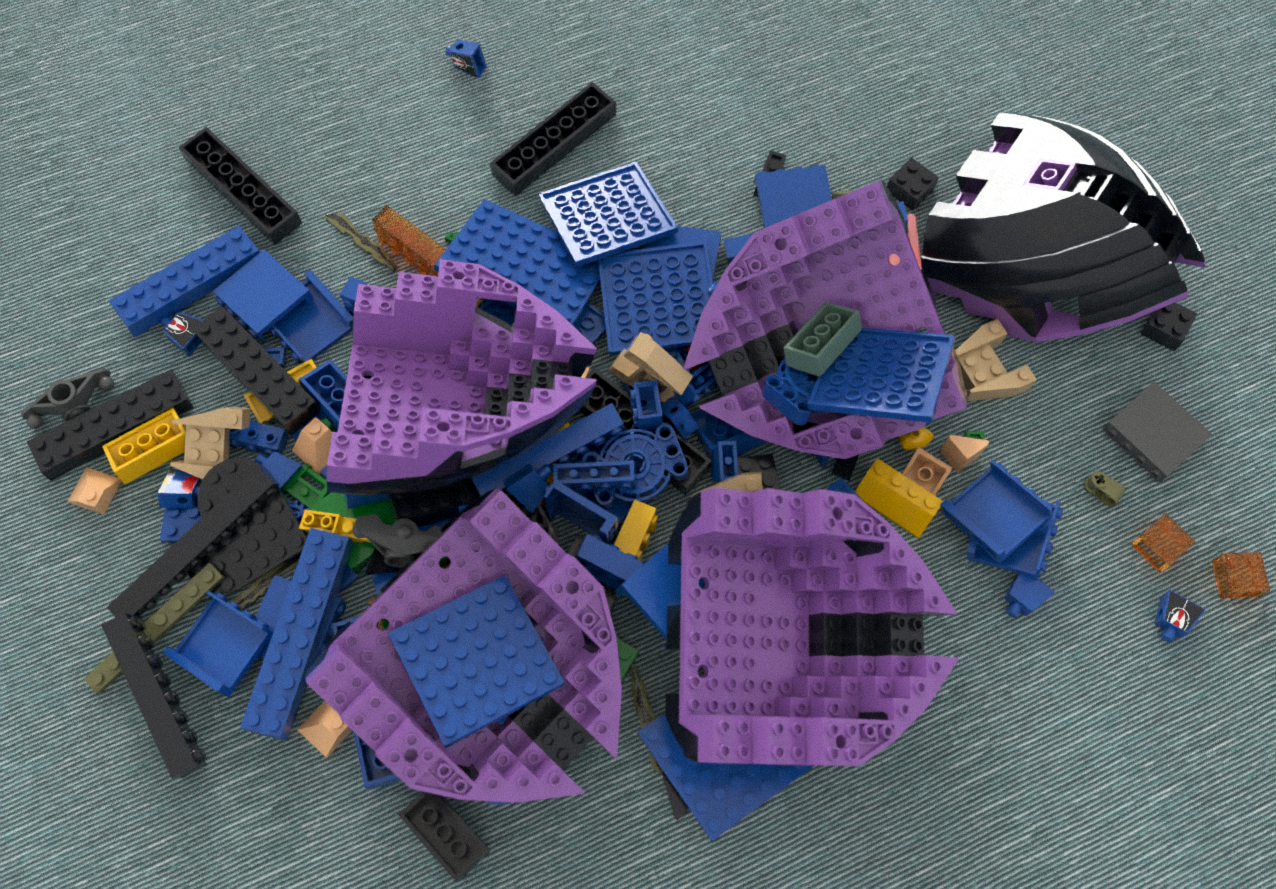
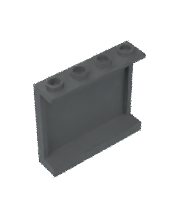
(1157, 432)

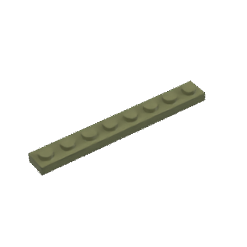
(160, 622)

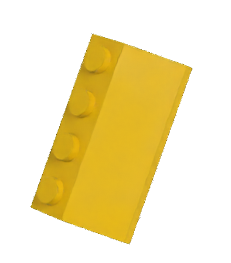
(146, 446)
(898, 498)

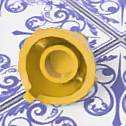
(913, 441)

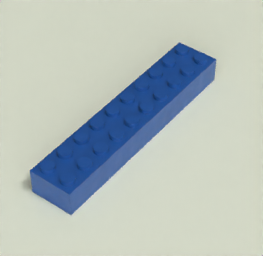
(297, 635)

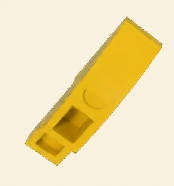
(331, 523)

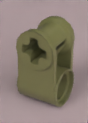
(1104, 488)

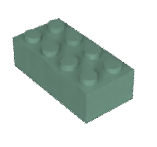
(822, 338)

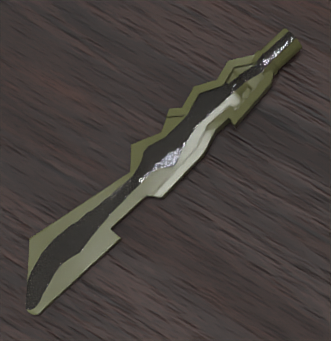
(344, 225)
(260, 585)
(644, 709)

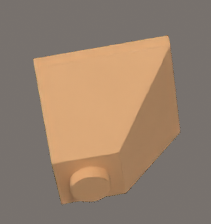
(314, 444)
(95, 490)
(325, 729)

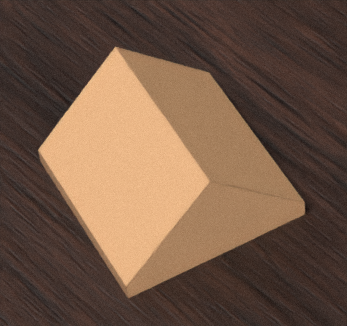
(962, 450)
(927, 471)

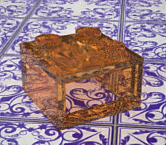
(1165, 540)
(1240, 574)

